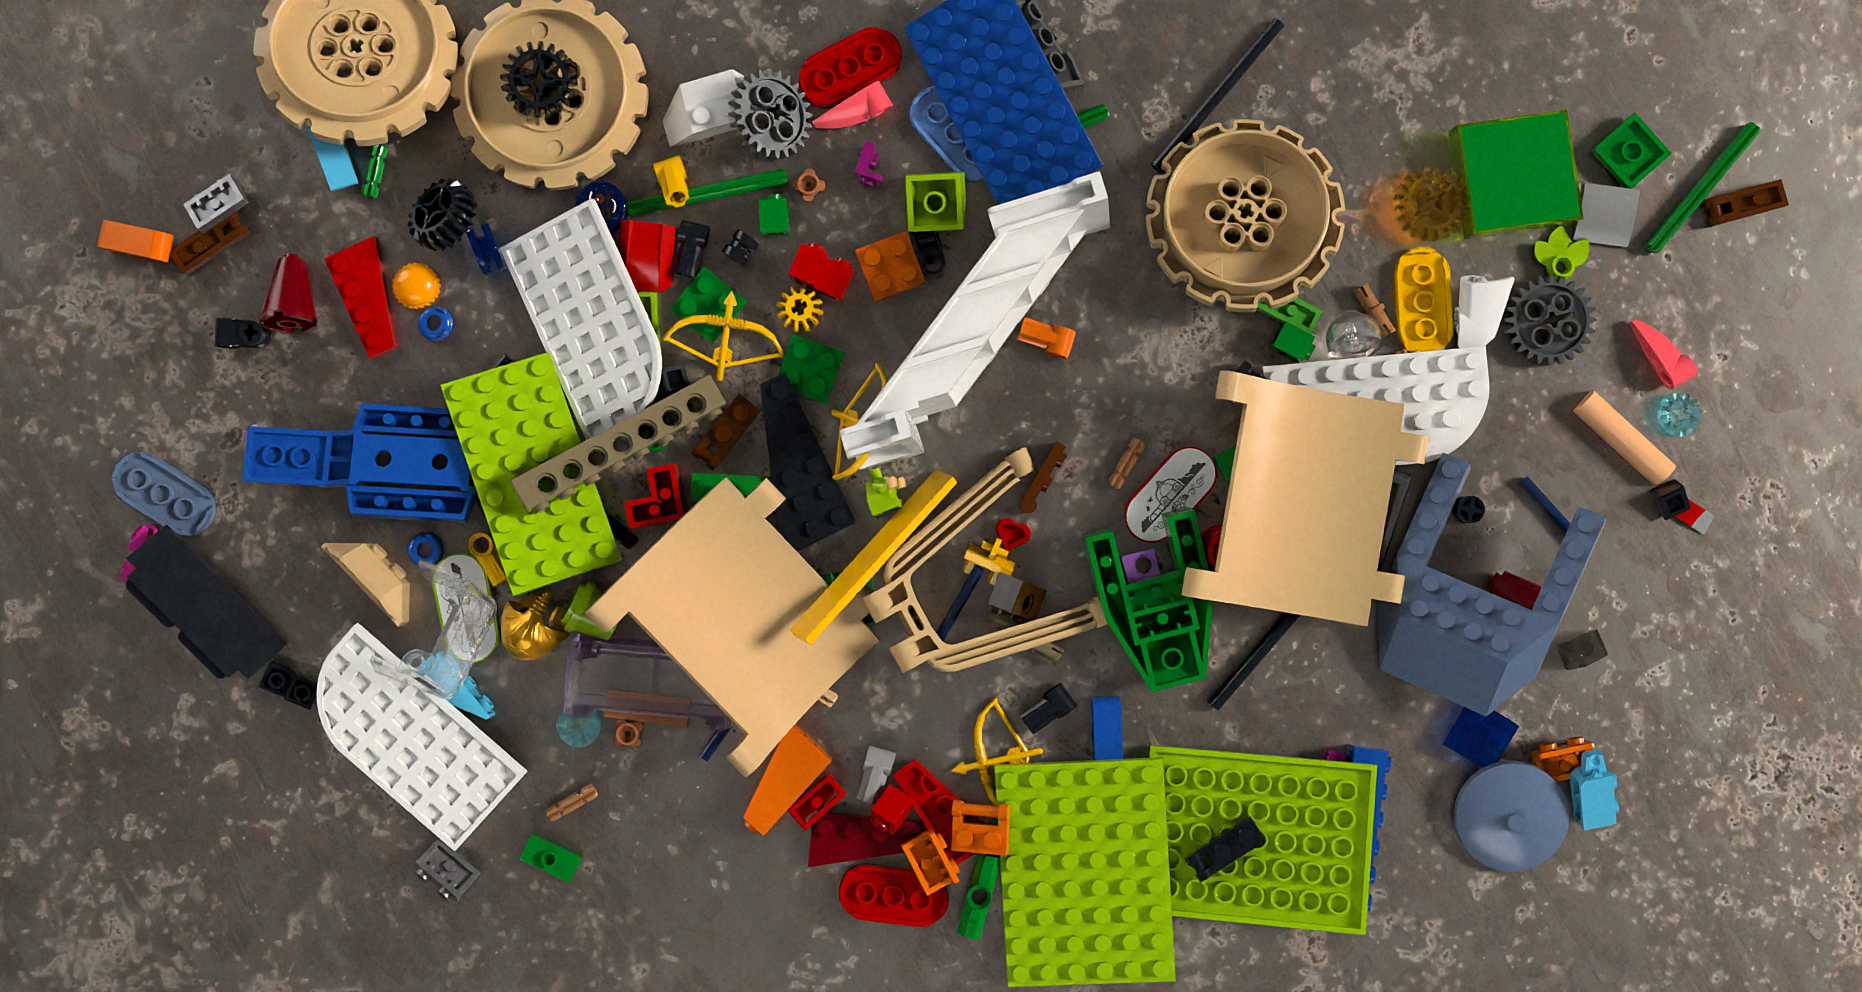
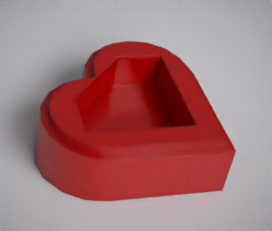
(1012, 533)

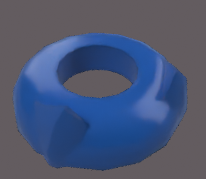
(445, 327)
(433, 540)

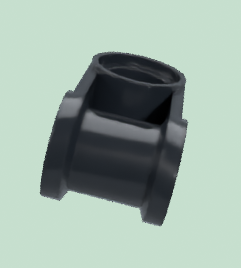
(927, 247)
(239, 333)

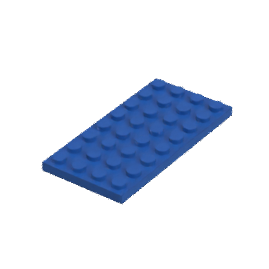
(1003, 96)

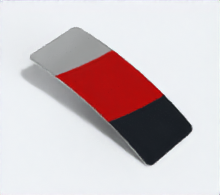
(1696, 517)

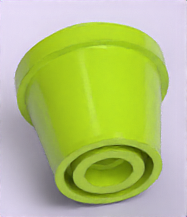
(574, 614)

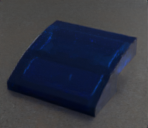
(1480, 737)

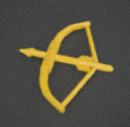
(723, 352)
(852, 418)
(1013, 755)

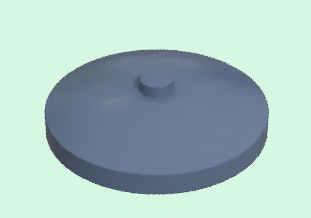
(1511, 816)

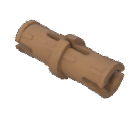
(1374, 309)

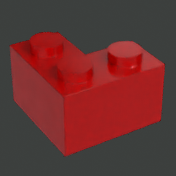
(820, 273)
(666, 499)

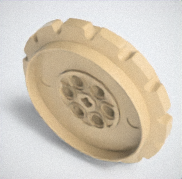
(360, 105)
(584, 135)
(1245, 270)

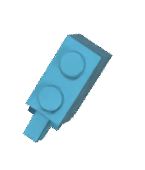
(1593, 792)

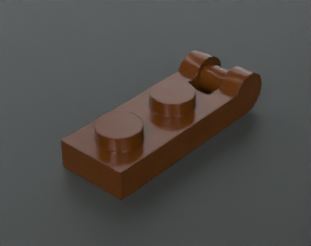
(1747, 202)
(204, 246)
(727, 431)
(1042, 479)

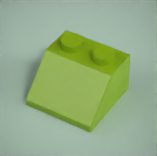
(936, 201)

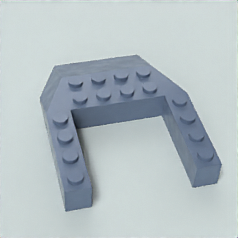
(1462, 637)

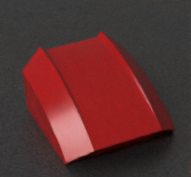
(648, 253)

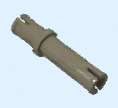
(1048, 650)

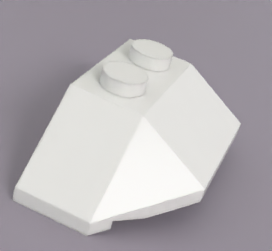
(701, 108)

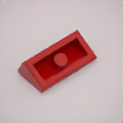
(817, 801)

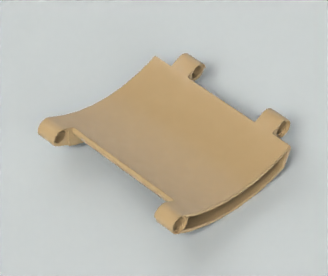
(1307, 501)
(722, 607)

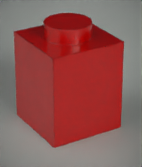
(891, 810)

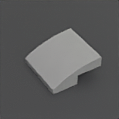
(1607, 215)

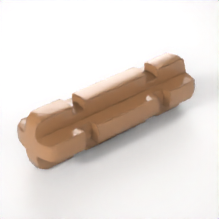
(1126, 463)
(571, 802)

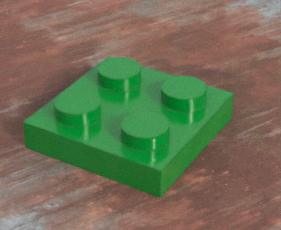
(1631, 151)
(706, 297)
(811, 368)

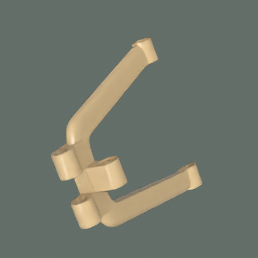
(899, 596)

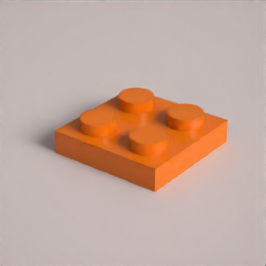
(890, 266)

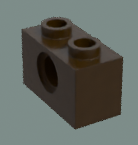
(1016, 598)

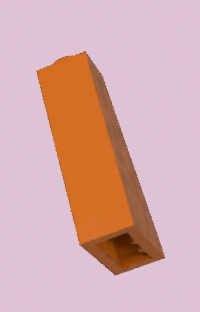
(788, 775)

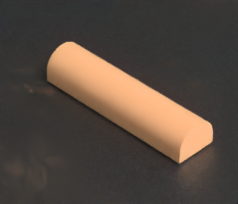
(1624, 438)

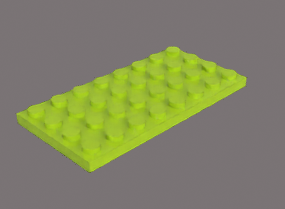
(507, 426)

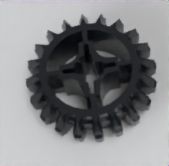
(526, 77)
(442, 214)

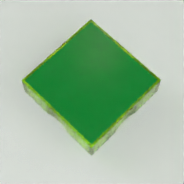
(1516, 173)

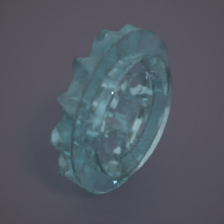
(1669, 420)
(577, 738)

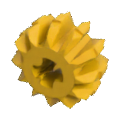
(791, 303)

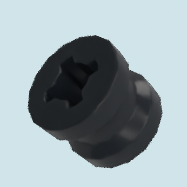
(1474, 510)

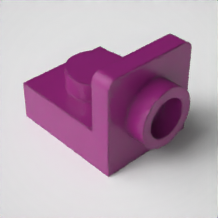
(868, 160)

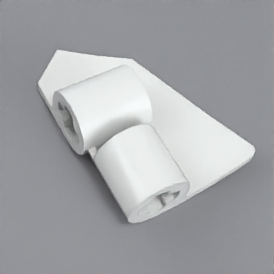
(1480, 309)

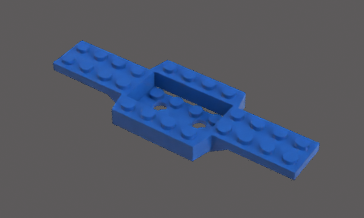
(349, 457)

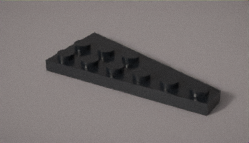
(800, 470)

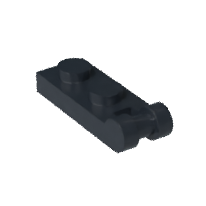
(1226, 848)

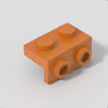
(1561, 759)
(930, 861)

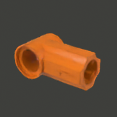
(1054, 339)

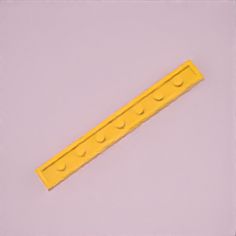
(872, 557)

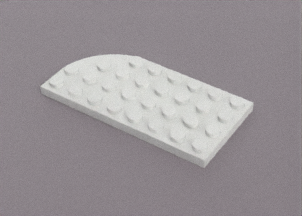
(588, 316)
(1440, 389)
(411, 741)

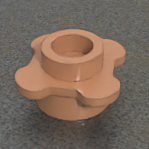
(809, 177)
(621, 737)

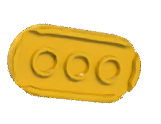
(1423, 300)

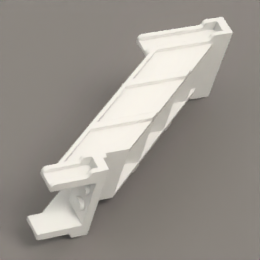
(1028, 250)

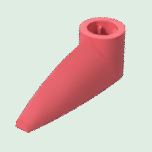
(856, 109)
(1664, 356)

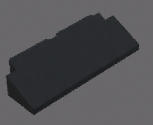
(209, 614)

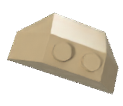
(375, 576)

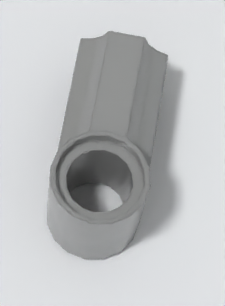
(876, 769)

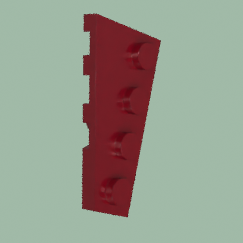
(853, 837)

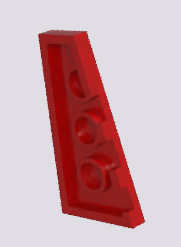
(361, 286)
(932, 803)

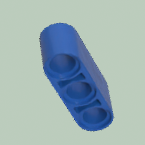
(1106, 728)

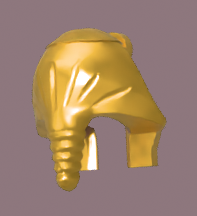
(524, 627)

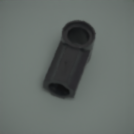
(691, 241)
(1054, 704)

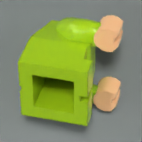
(882, 493)

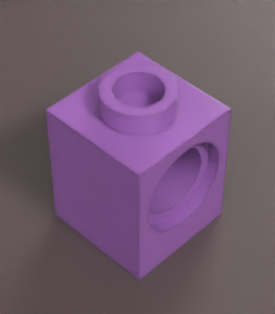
(1128, 565)

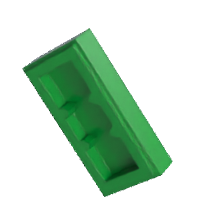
(551, 858)

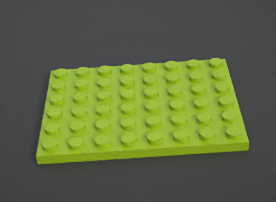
(1314, 827)
(1086, 873)

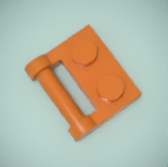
(979, 836)

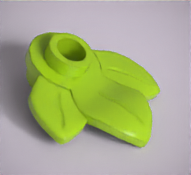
(1561, 250)

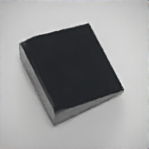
(672, 380)
(1670, 499)

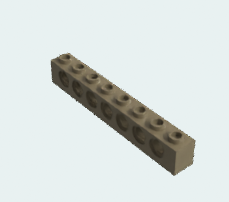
(702, 391)

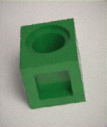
(774, 216)
(1293, 343)

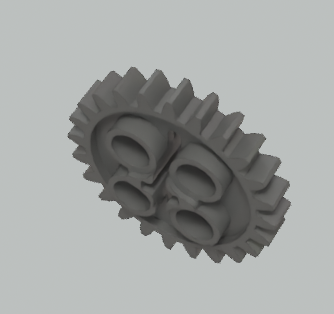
(774, 92)
(1544, 297)

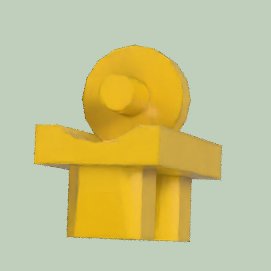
(990, 557)

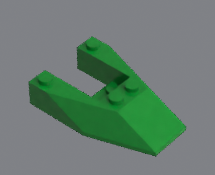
(1151, 619)

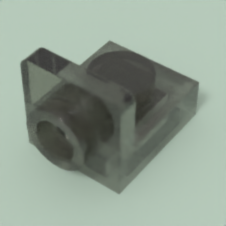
(1582, 650)

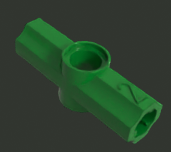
(975, 912)

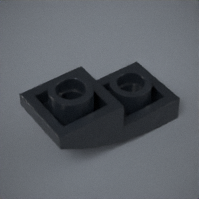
(289, 684)

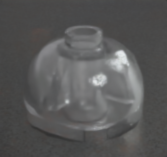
(1352, 335)

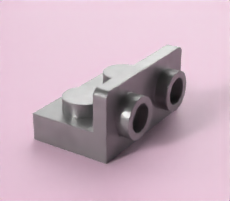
(216, 203)
(446, 871)

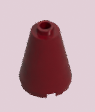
(289, 298)
(1514, 589)

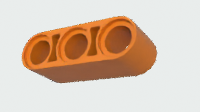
(135, 241)

